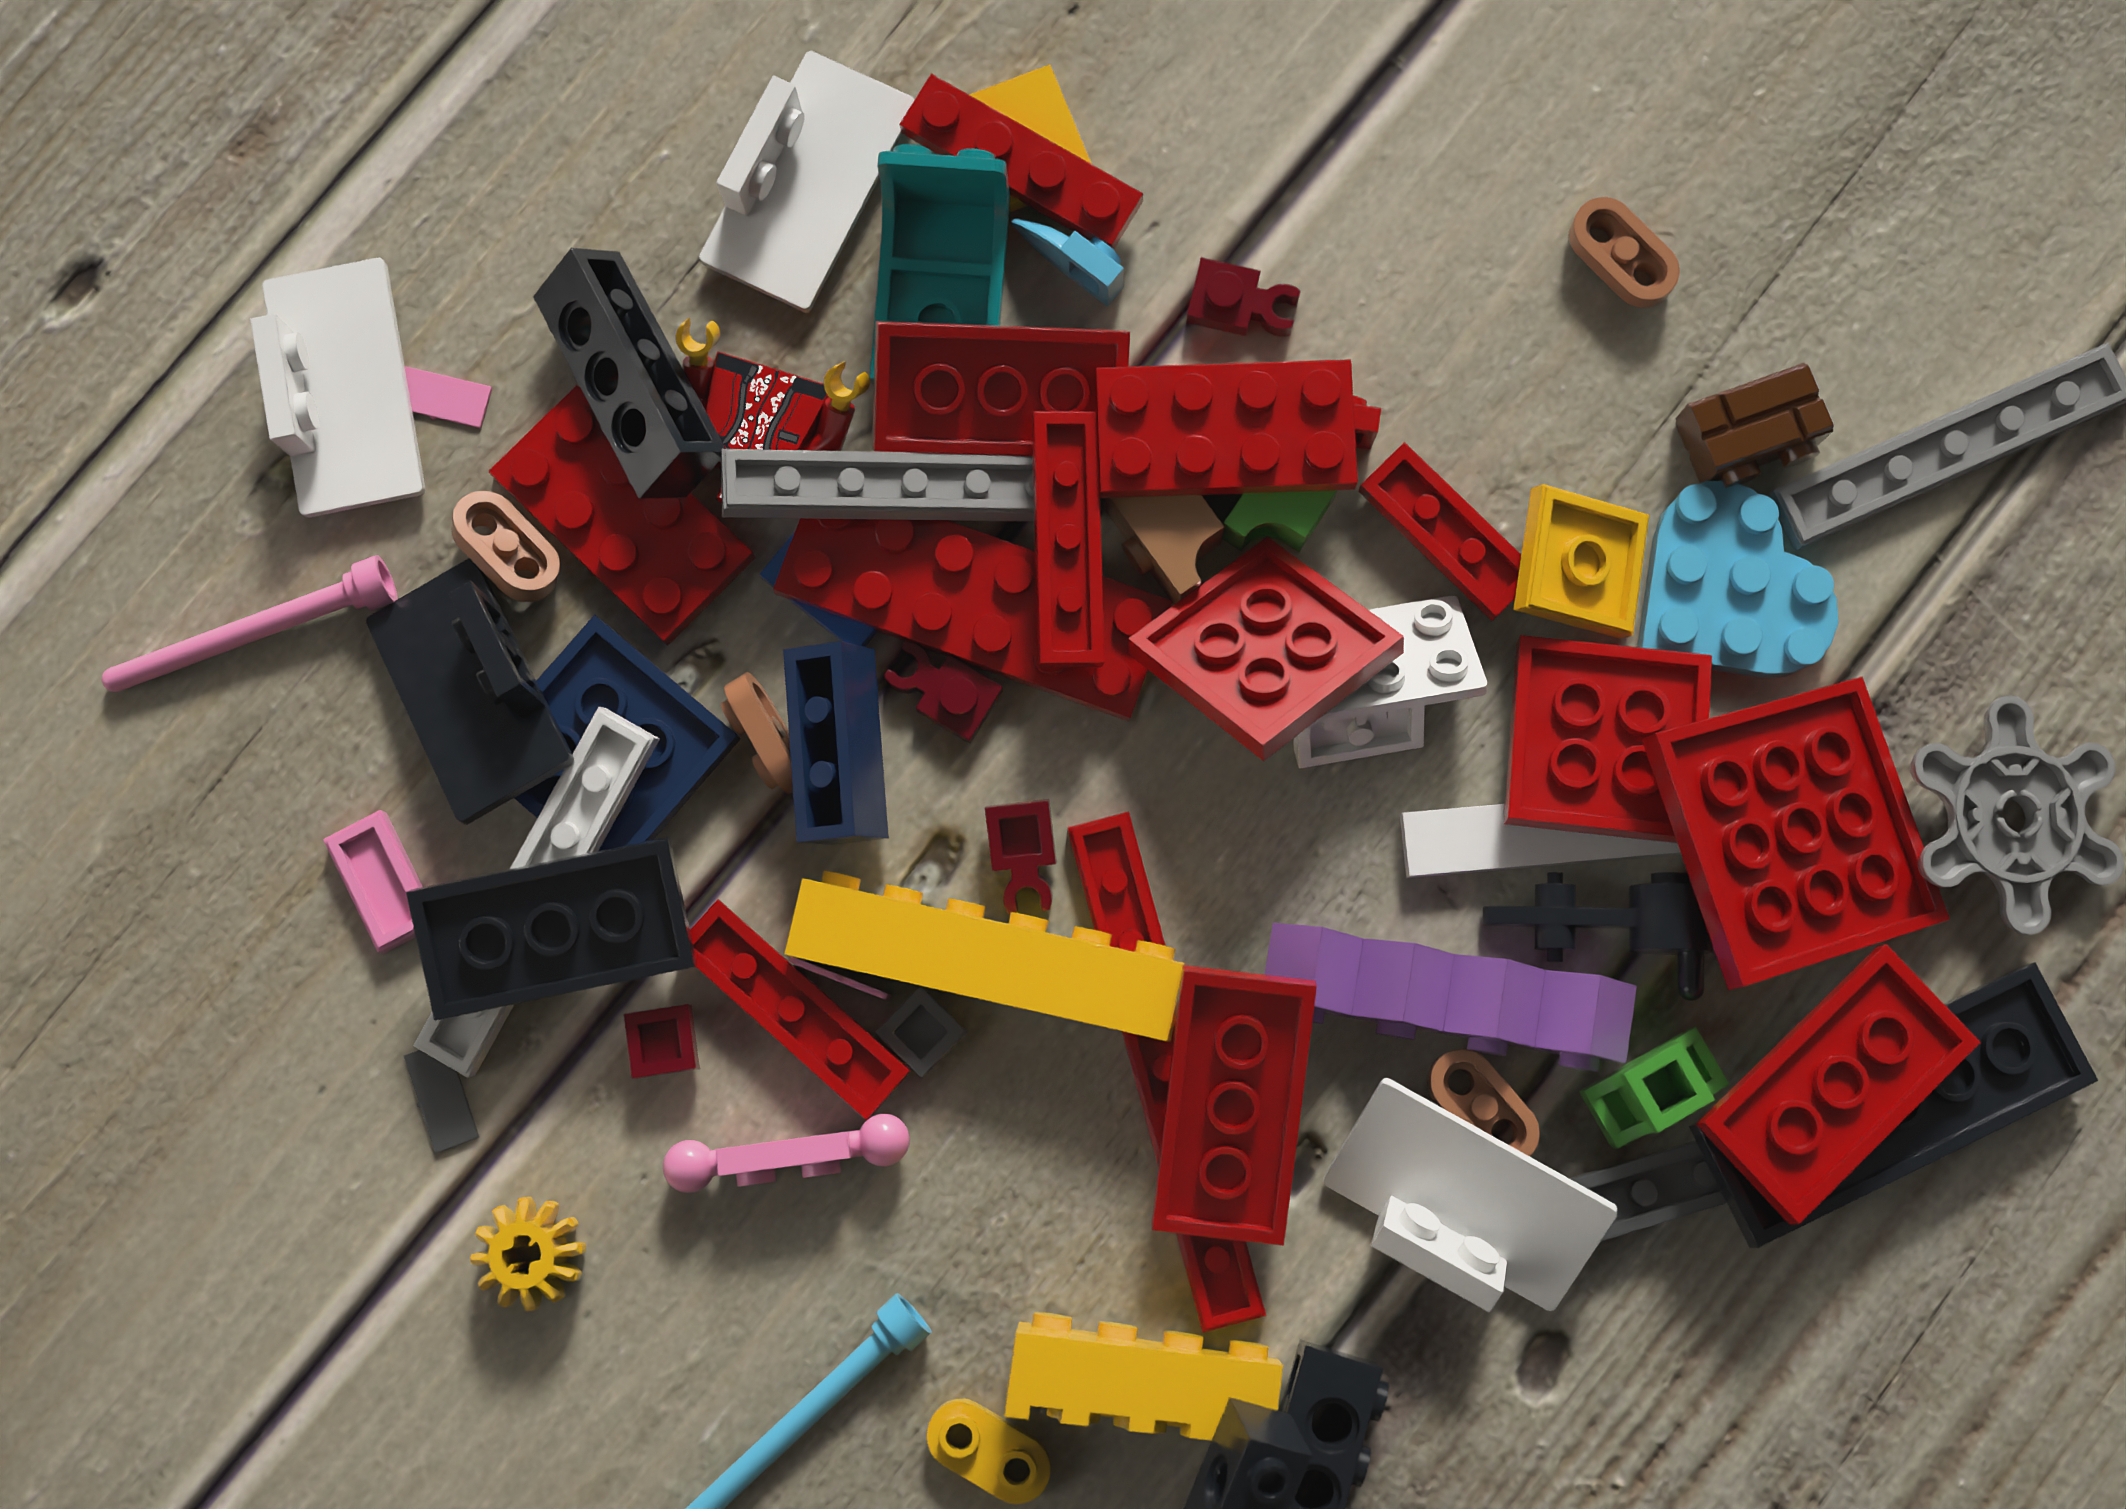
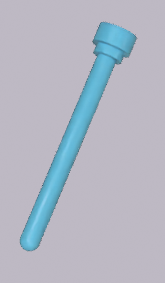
(895, 1330)

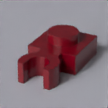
(1228, 297)
(952, 696)
(1022, 841)

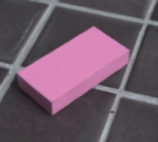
(377, 878)

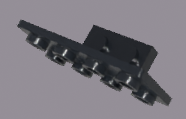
(469, 691)

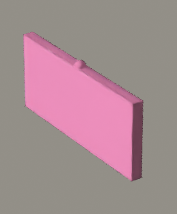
(447, 397)
(840, 978)

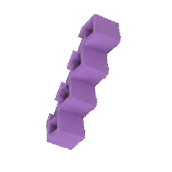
(1458, 995)

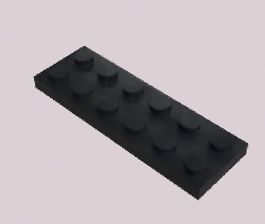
(2018, 1068)

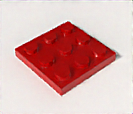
(1266, 647)
(1581, 732)

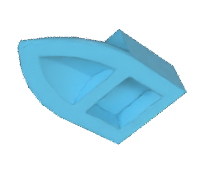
(1087, 263)

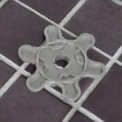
(2053, 803)

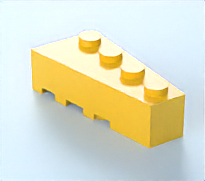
(1134, 1379)

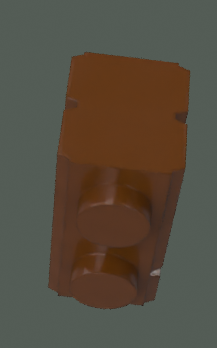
(1755, 426)

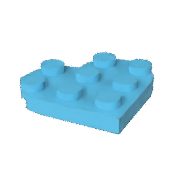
(1731, 589)

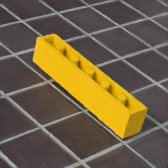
(987, 958)

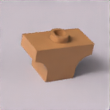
(1167, 537)

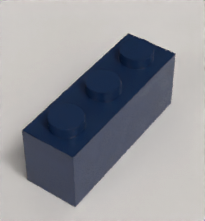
(835, 743)

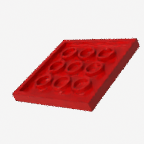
(1794, 831)

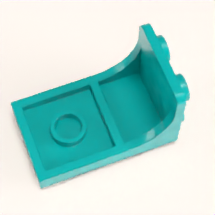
(941, 237)

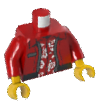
(766, 406)

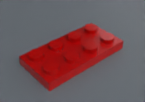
(981, 383)
(1226, 428)
(650, 552)
(1838, 1084)
(1233, 1105)

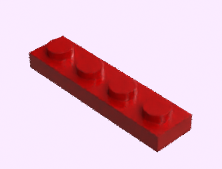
(1037, 168)
(1067, 539)
(795, 1011)

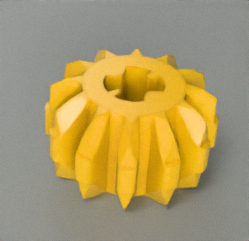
(543, 1273)

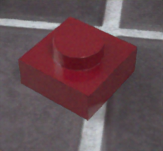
(661, 1041)

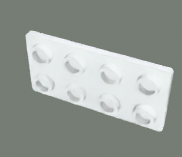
(802, 178)
(338, 387)
(1390, 707)
(1466, 1202)

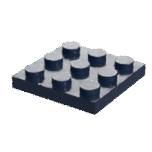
(610, 673)

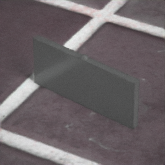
(441, 1101)

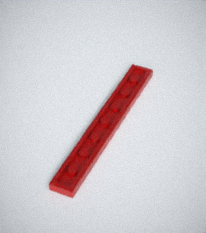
(1123, 906)

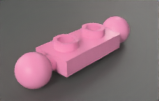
(691, 1164)

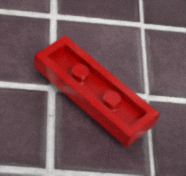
(1445, 529)

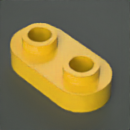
(991, 1447)

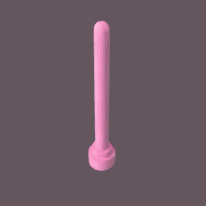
(364, 586)

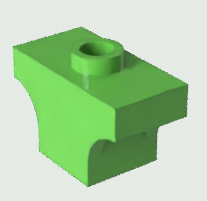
(1276, 515)
(1655, 1089)

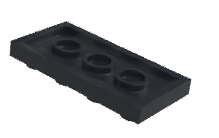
(551, 928)

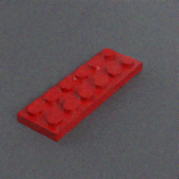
(960, 599)

